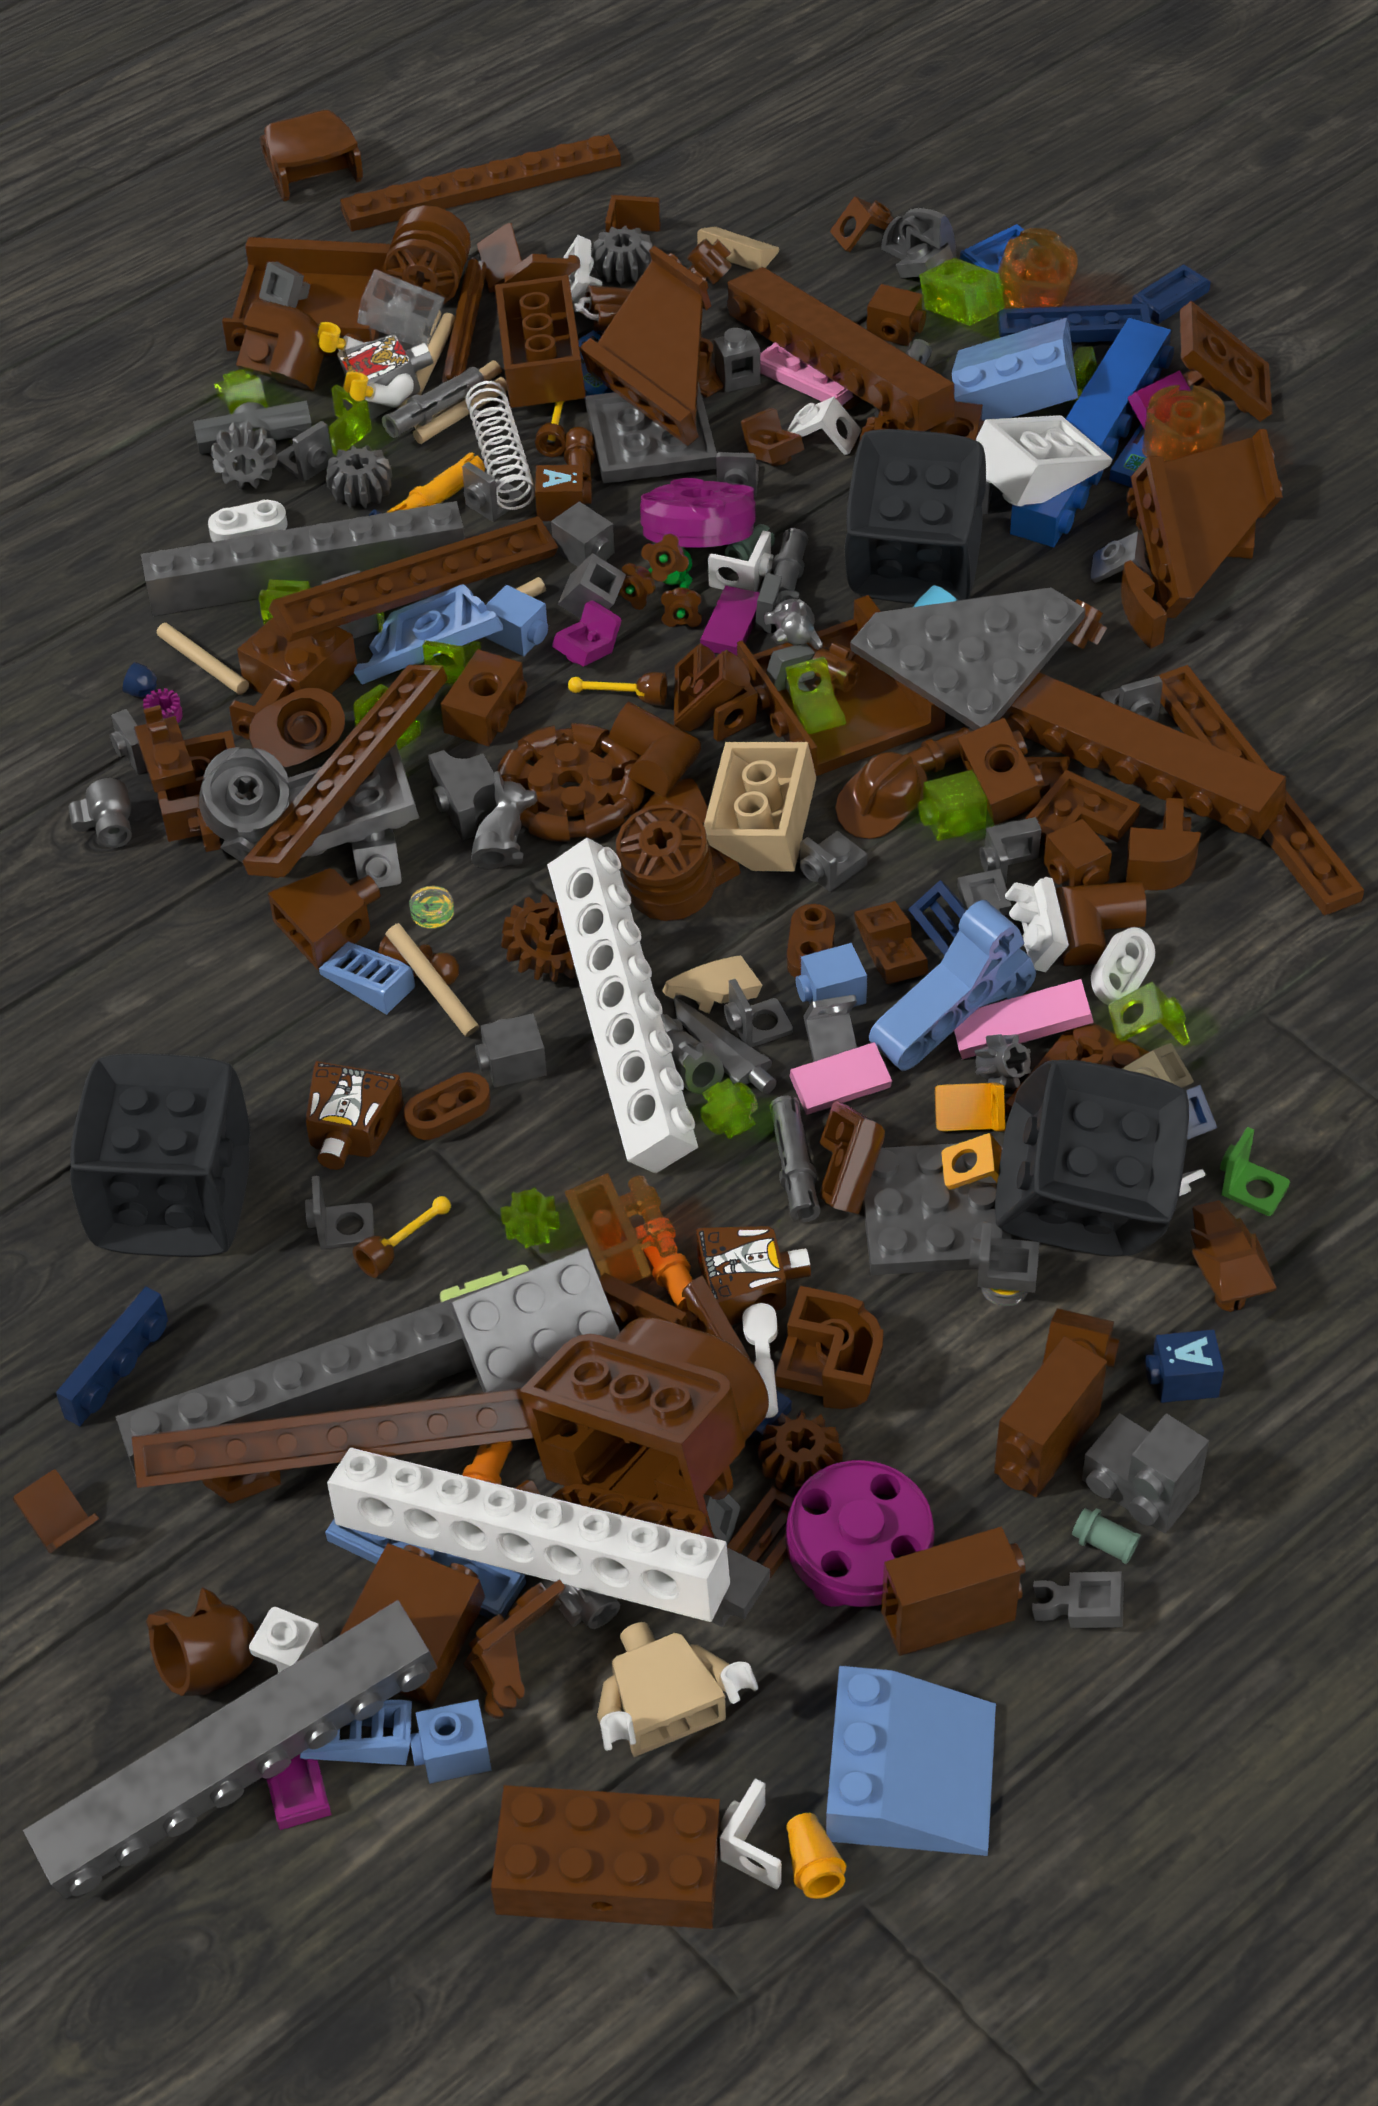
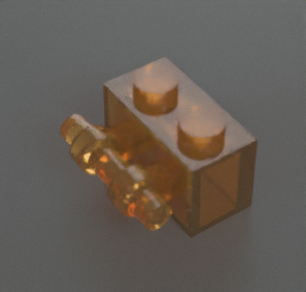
(609, 1232)

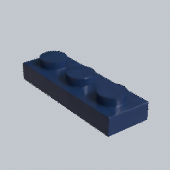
(112, 1357)

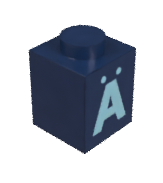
(1185, 1366)

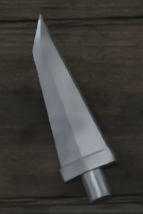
(739, 1060)

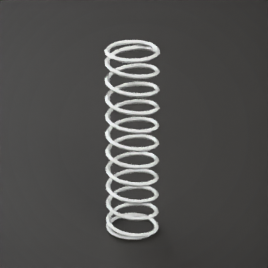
(519, 449)

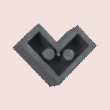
(1147, 1471)

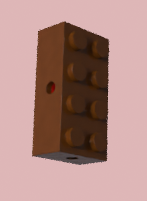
(606, 1857)

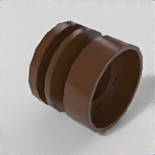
(429, 250)
(666, 862)

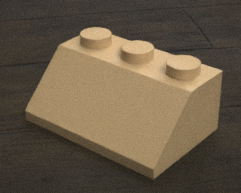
(761, 803)

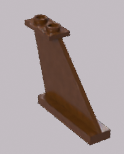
(655, 344)
(1200, 510)

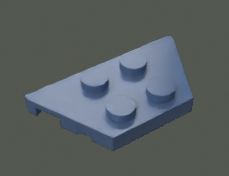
(445, 618)

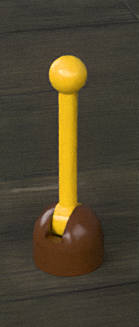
(553, 432)
(649, 688)
(377, 1253)

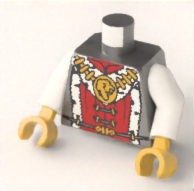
(376, 369)

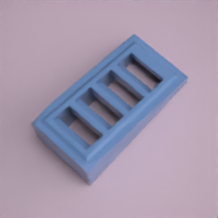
(382, 996)
(377, 1749)

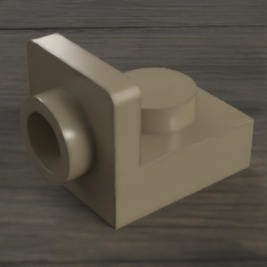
(1163, 1064)

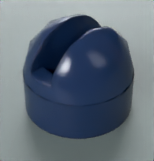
(139, 681)

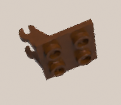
(495, 1650)

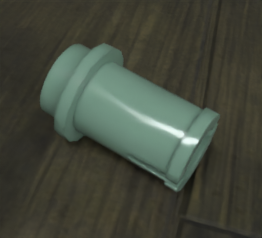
(743, 549)
(1105, 1535)

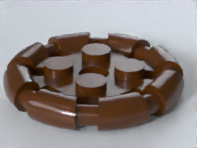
(573, 757)

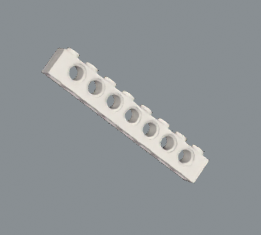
(622, 1007)
(531, 1533)

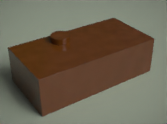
(539, 341)

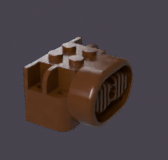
(646, 1412)

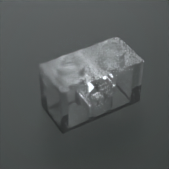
(400, 309)

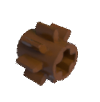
(710, 260)
(1089, 628)
(841, 667)

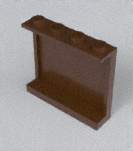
(336, 276)
(876, 710)

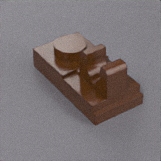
(164, 751)
(632, 1303)

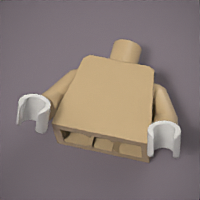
(665, 1690)

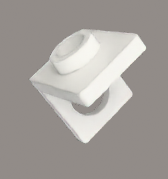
(824, 416)
(749, 572)
(736, 1826)

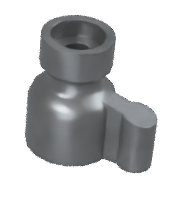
(108, 809)

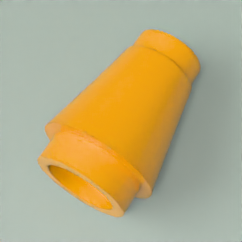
(815, 1860)

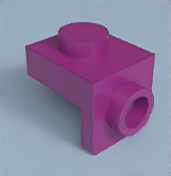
(590, 637)

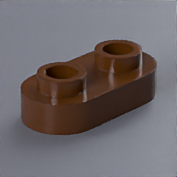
(810, 932)
(445, 1106)

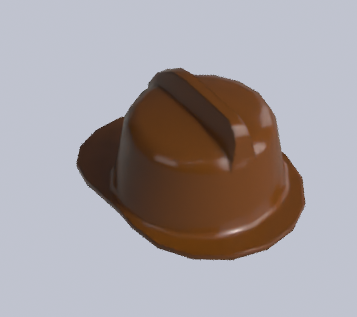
(298, 726)
(880, 795)

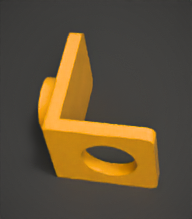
(970, 1107)
(987, 1163)

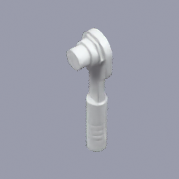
(759, 1330)

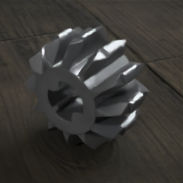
(622, 254)
(244, 455)
(359, 476)

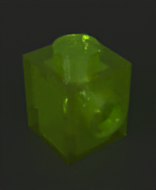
(953, 805)

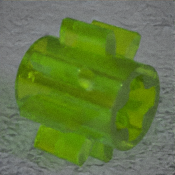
(729, 1108)
(530, 1217)

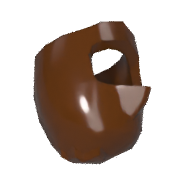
(200, 1650)

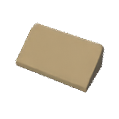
(743, 250)

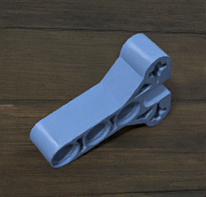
(976, 971)

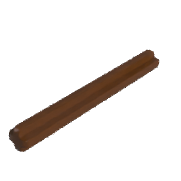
(465, 319)

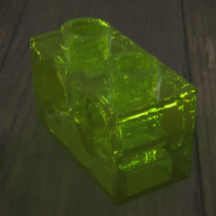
(962, 291)

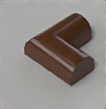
(705, 684)
(662, 748)
(1091, 910)
(855, 1150)

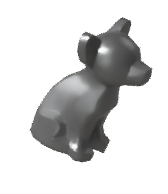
(793, 623)
(497, 834)
(693, 1059)

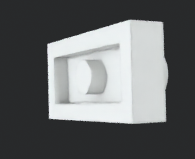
(581, 278)
(1041, 921)

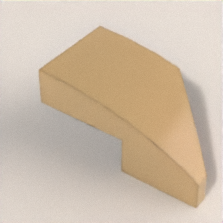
(710, 982)

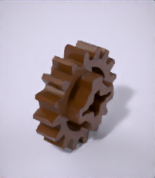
(527, 939)

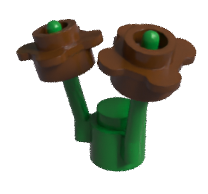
(668, 565)

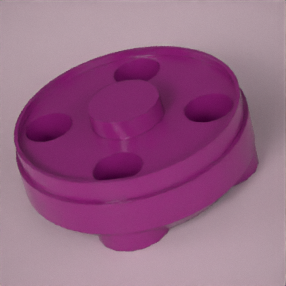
(699, 512)
(855, 1530)

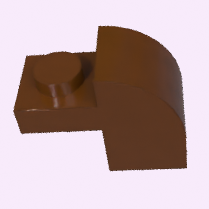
(1164, 855)

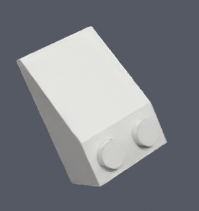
(1037, 457)

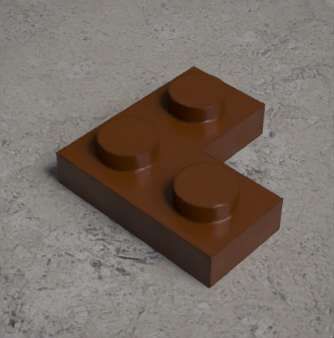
(1078, 799)

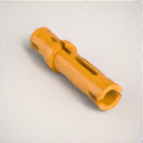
(440, 487)

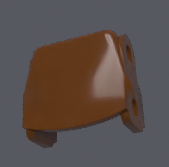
(309, 148)

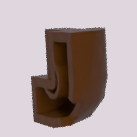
(281, 344)
(830, 1348)

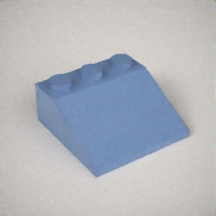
(1017, 372)
(909, 1764)

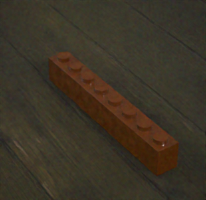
(841, 350)
(1148, 755)

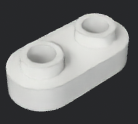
(247, 520)
(1119, 972)

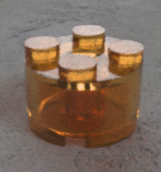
(1037, 270)
(1183, 422)

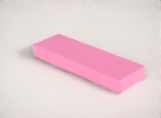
(795, 373)
(1027, 1016)

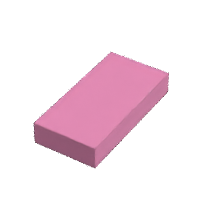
(840, 1078)

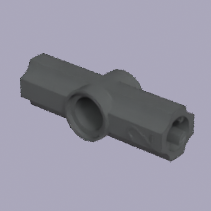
(279, 422)

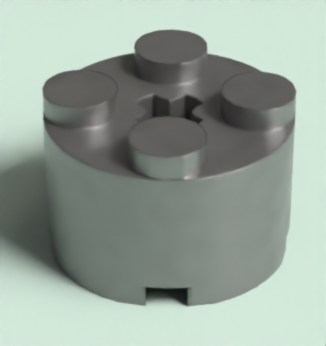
(243, 772)

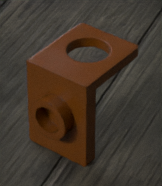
(634, 213)
(865, 214)
(742, 704)
(53, 1511)

